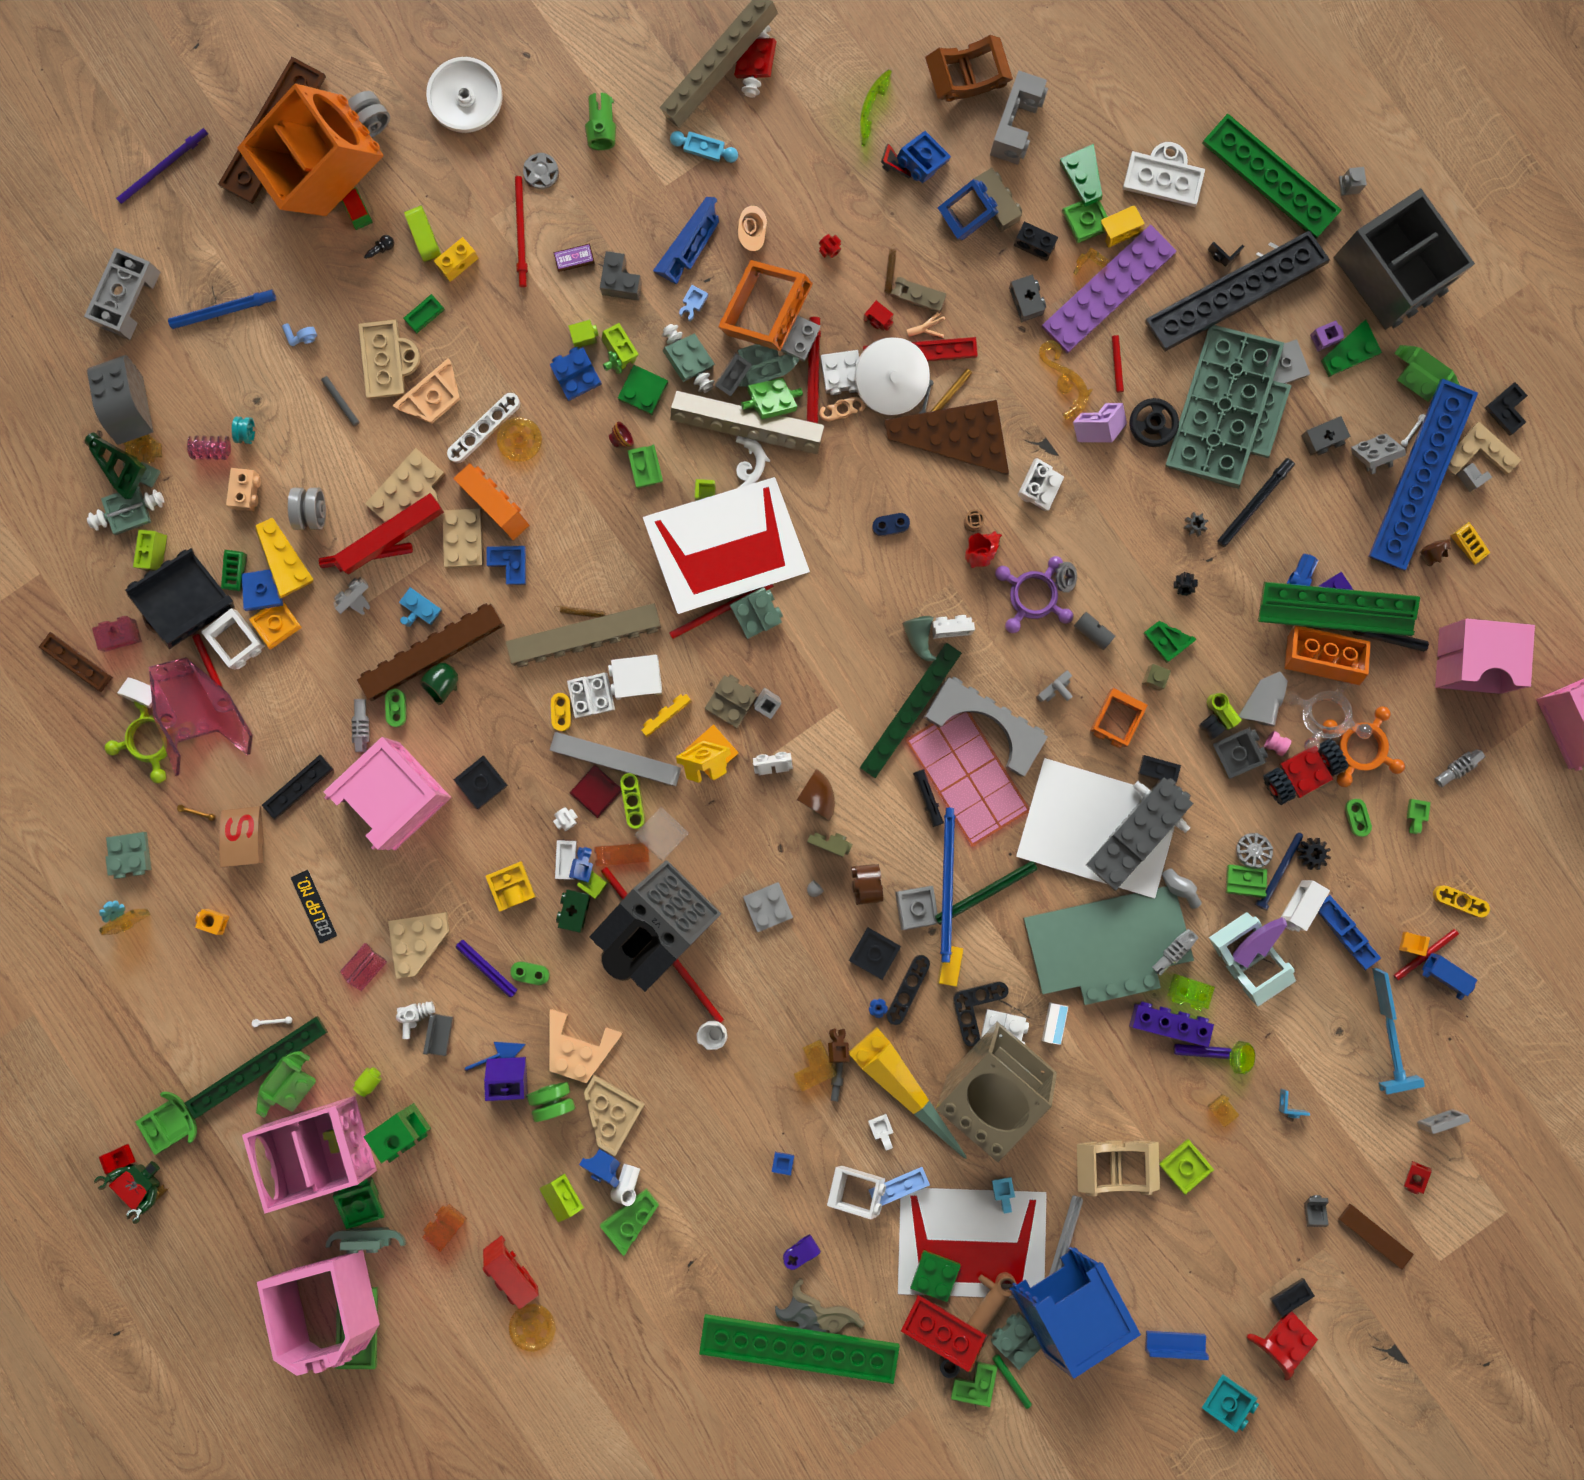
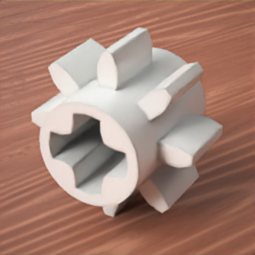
(565, 819)

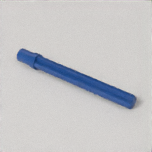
(256, 299)

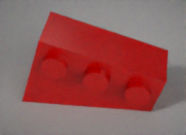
(509, 1274)

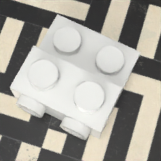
(839, 371)
(952, 628)
(1015, 1024)

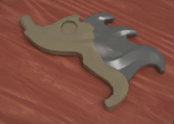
(813, 1316)

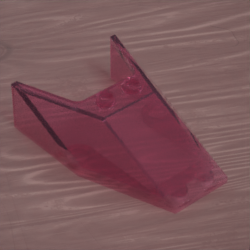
(193, 705)

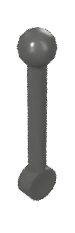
(926, 397)

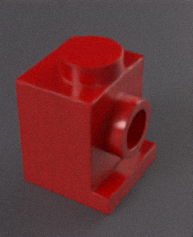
(879, 316)
(1417, 1186)

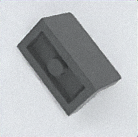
(733, 374)
(438, 1034)

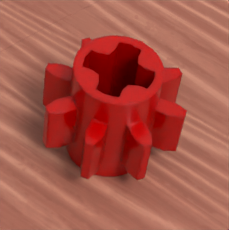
(830, 246)

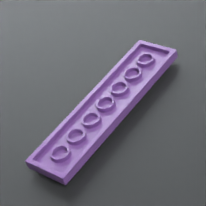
(1109, 288)

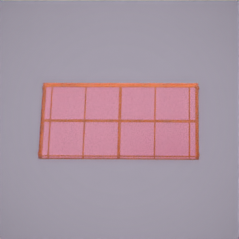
(968, 776)

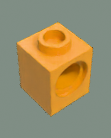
(219, 924)

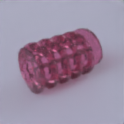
(209, 449)

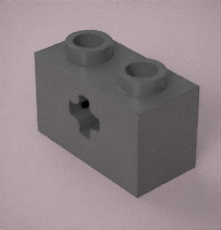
(1027, 308)
(1334, 429)

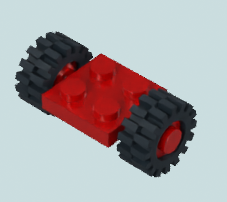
(1305, 772)

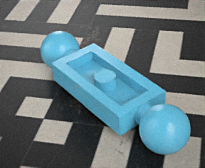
(704, 146)

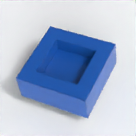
(782, 1163)

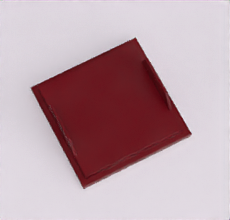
(596, 791)

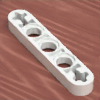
(487, 419)

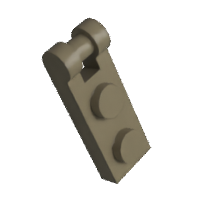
(918, 295)

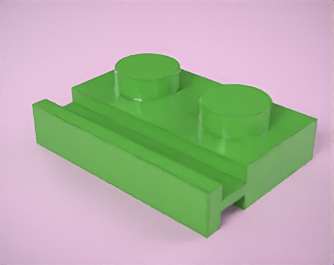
(645, 466)
(1246, 881)

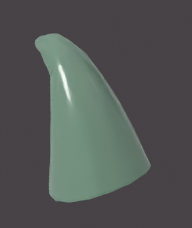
(918, 635)

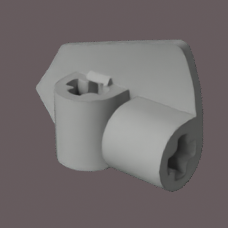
(1265, 700)

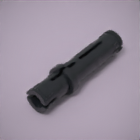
(928, 798)

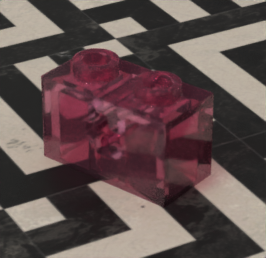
(127, 634)

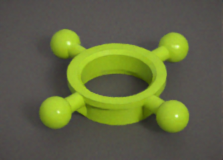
(113, 747)

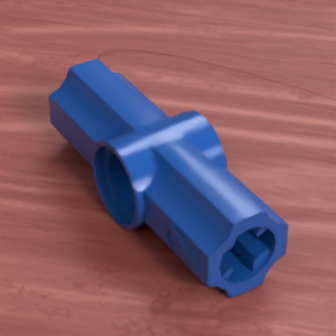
(1303, 571)

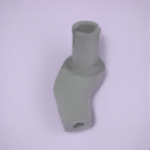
(1182, 887)

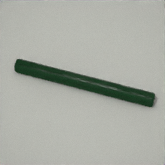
(990, 890)

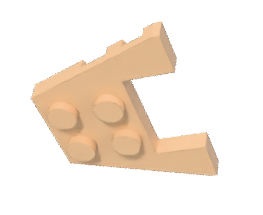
(573, 1056)

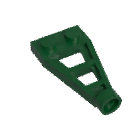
(132, 472)

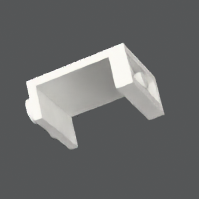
(635, 676)

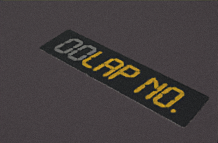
(313, 906)

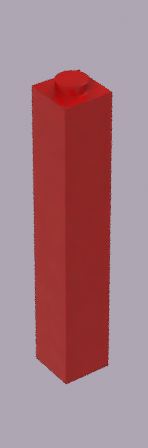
(388, 534)

